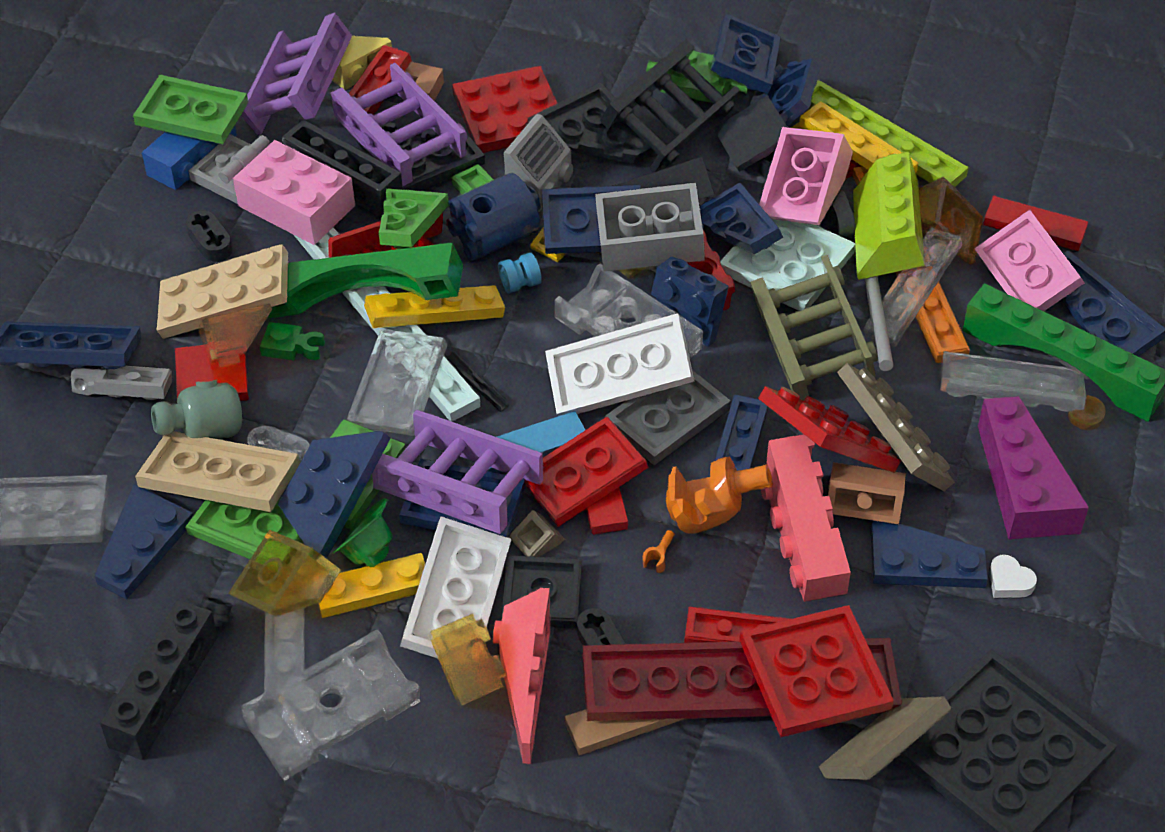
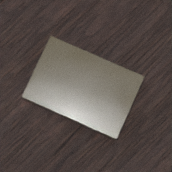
(885, 738)

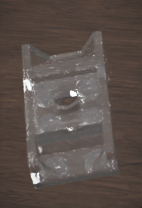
(612, 298)
(295, 724)

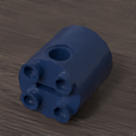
(494, 215)

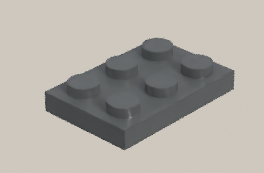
(669, 418)

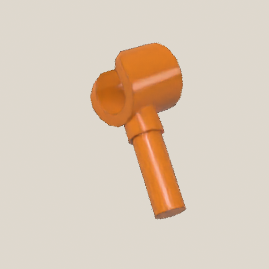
(658, 552)

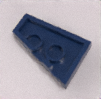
(140, 540)

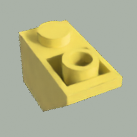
(357, 58)

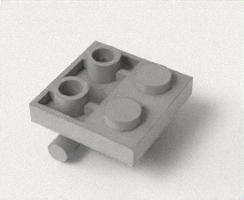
(224, 163)

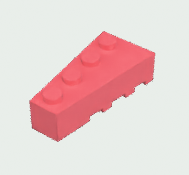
(805, 520)

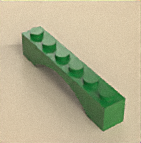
(423, 270)
(1124, 377)

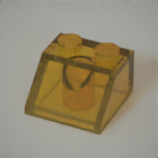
(284, 576)
(466, 659)

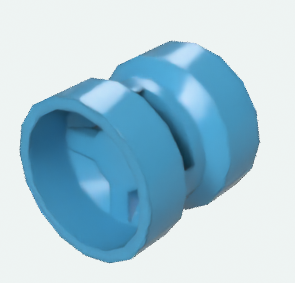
(519, 273)

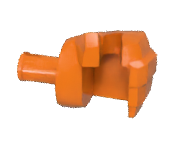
(714, 499)

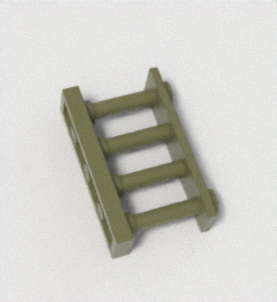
(790, 350)

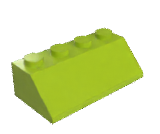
(888, 218)

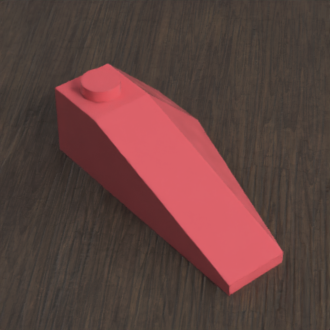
(523, 654)

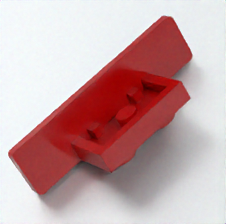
(367, 240)

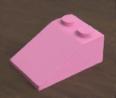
(805, 175)

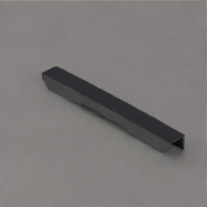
(476, 382)

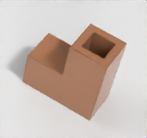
(427, 77)

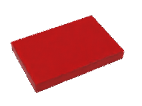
(586, 471)

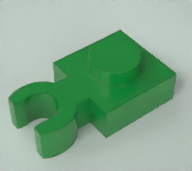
(287, 340)

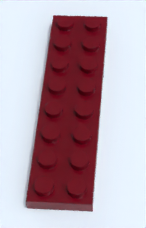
(687, 680)

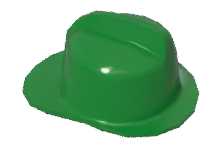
(368, 538)

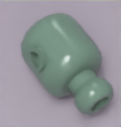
(201, 412)

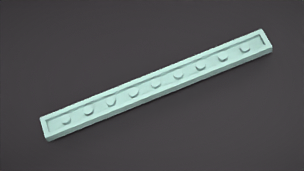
(449, 389)

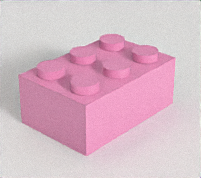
(294, 192)

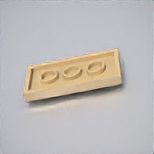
(222, 289)
(218, 471)

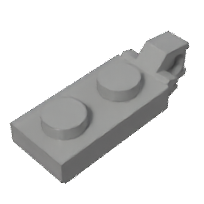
(124, 381)

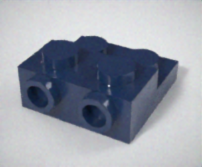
(691, 295)

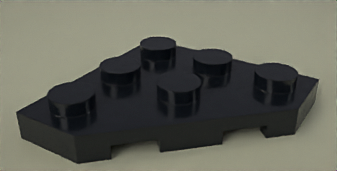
(579, 127)
(436, 166)

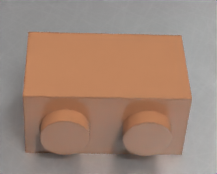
(866, 493)

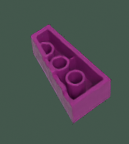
(1027, 475)

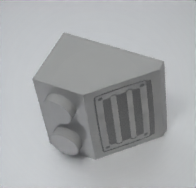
(539, 157)

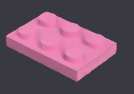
(1029, 263)

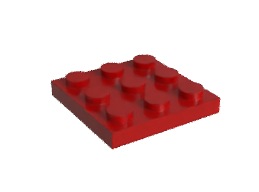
(500, 105)
(830, 428)
(815, 671)

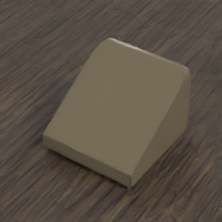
(535, 535)

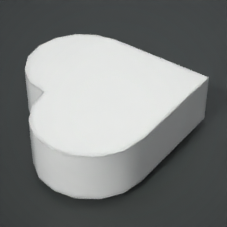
(1010, 578)

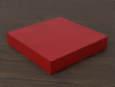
(194, 366)

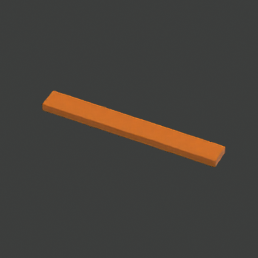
(935, 315)

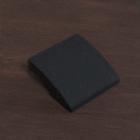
(751, 133)

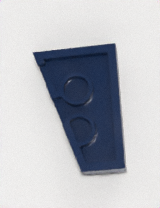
(739, 220)
(923, 558)

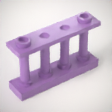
(310, 84)
(384, 144)
(449, 495)

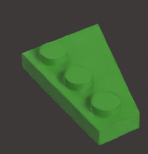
(409, 216)

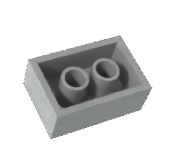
(649, 226)

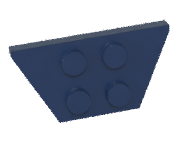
(793, 88)
(330, 486)

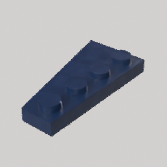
(1109, 313)

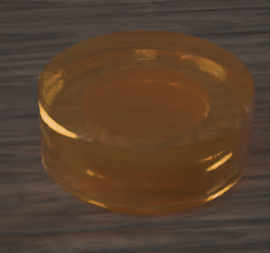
(1091, 416)

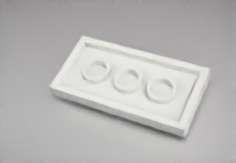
(619, 365)
(456, 581)

